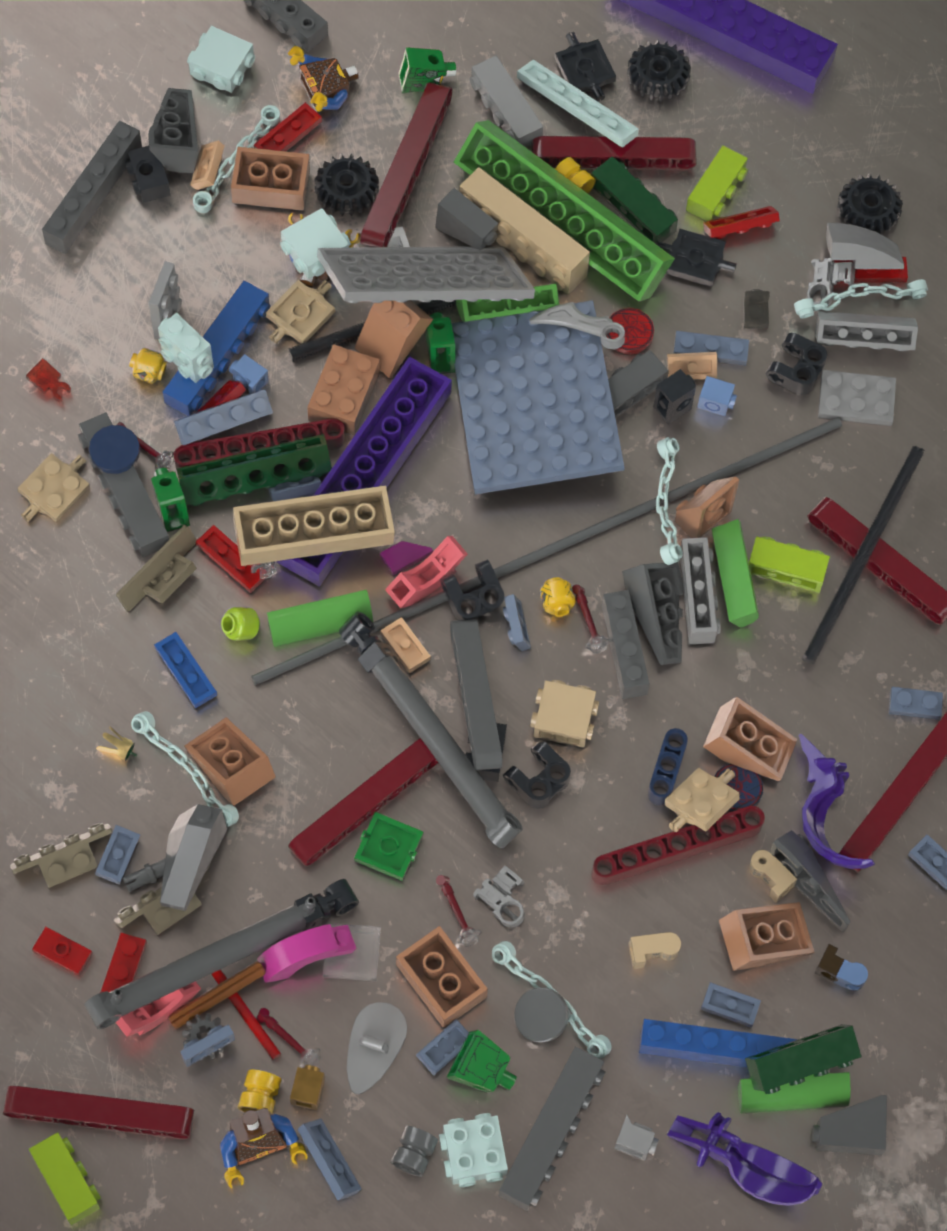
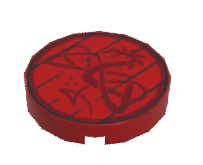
(637, 327)

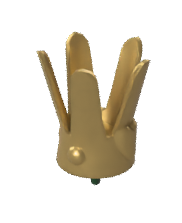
(125, 745)

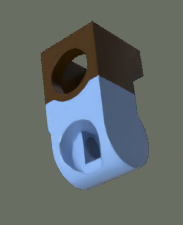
(840, 971)

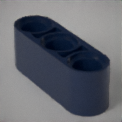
(669, 755)

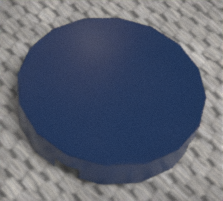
(114, 449)

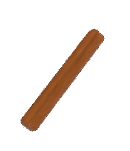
(217, 994)

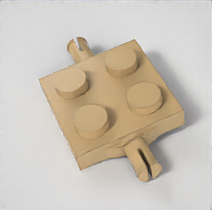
(300, 312)
(53, 487)
(701, 799)

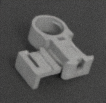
(829, 273)
(501, 892)

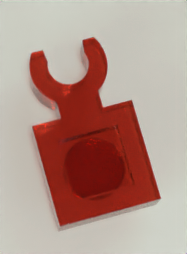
(46, 378)

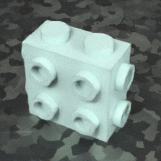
(221, 59)
(308, 235)
(185, 348)
(473, 1150)

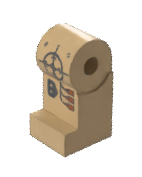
(773, 873)
(653, 946)

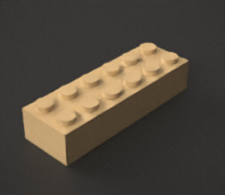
(529, 233)
(313, 525)

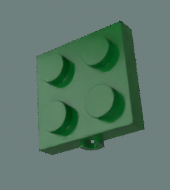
(388, 846)

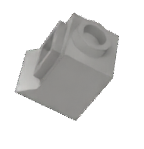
(636, 1140)

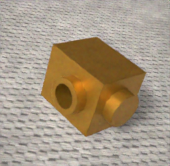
(307, 1087)

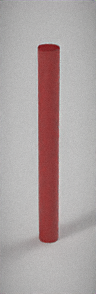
(250, 1019)

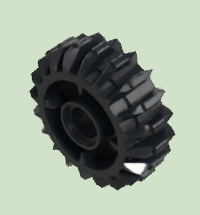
(667, 82)
(350, 171)
(874, 191)

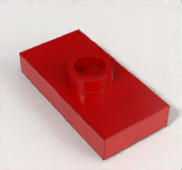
(62, 951)

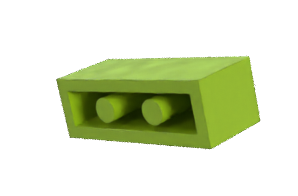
(717, 184)
(788, 563)
(65, 1178)

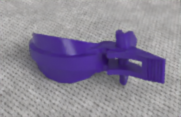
(828, 785)
(752, 1167)

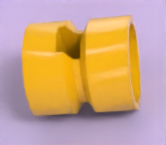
(572, 171)
(260, 1091)

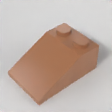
(392, 333)
(707, 507)
(750, 740)
(231, 761)
(765, 935)

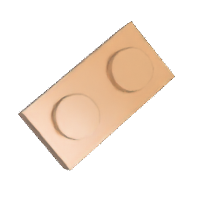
(207, 165)
(693, 364)
(405, 645)

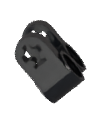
(802, 349)
(476, 598)
(523, 785)

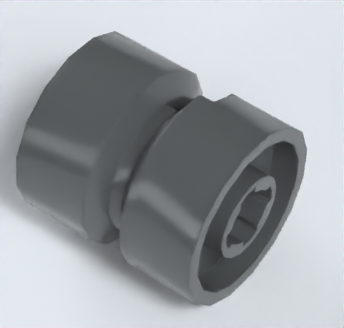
(412, 1155)

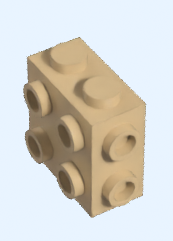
(564, 713)

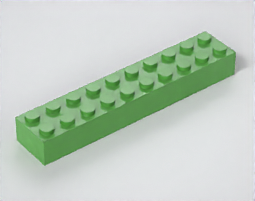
(613, 244)

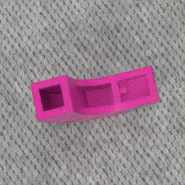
(304, 948)

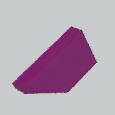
(404, 556)

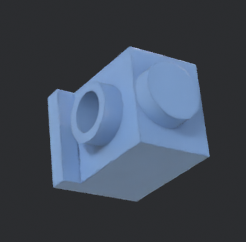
(249, 373)

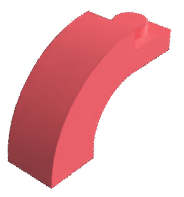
(425, 578)
(156, 1012)

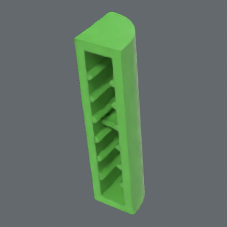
(544, 298)
(735, 573)
(316, 617)
(816, 1092)

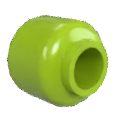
(240, 623)

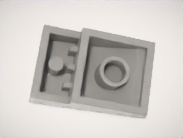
(862, 246)

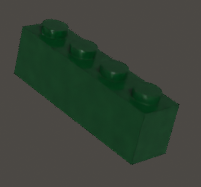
(634, 201)
(803, 1058)

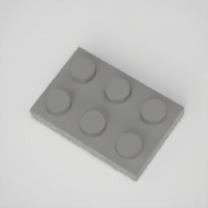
(165, 297)
(857, 397)

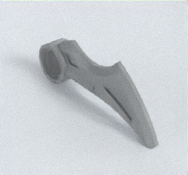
(570, 316)

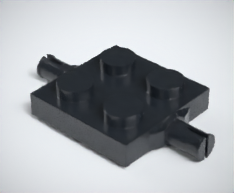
(585, 66)
(696, 257)

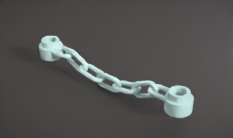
(204, 196)
(805, 307)
(670, 552)
(144, 723)
(509, 954)

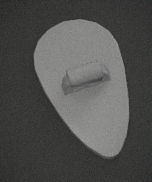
(374, 1044)

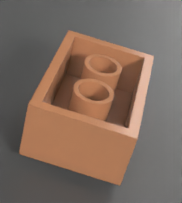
(270, 178)
(344, 388)
(441, 977)

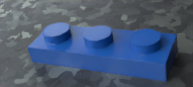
(185, 670)

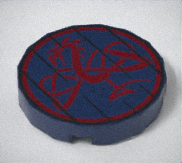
(746, 783)

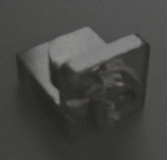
(756, 309)

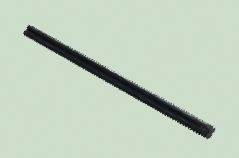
(352, 332)
(863, 555)

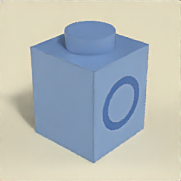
(717, 396)

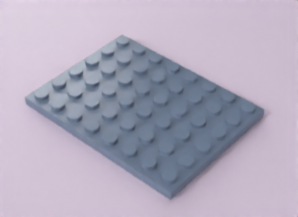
(534, 402)

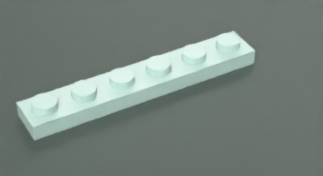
(577, 103)

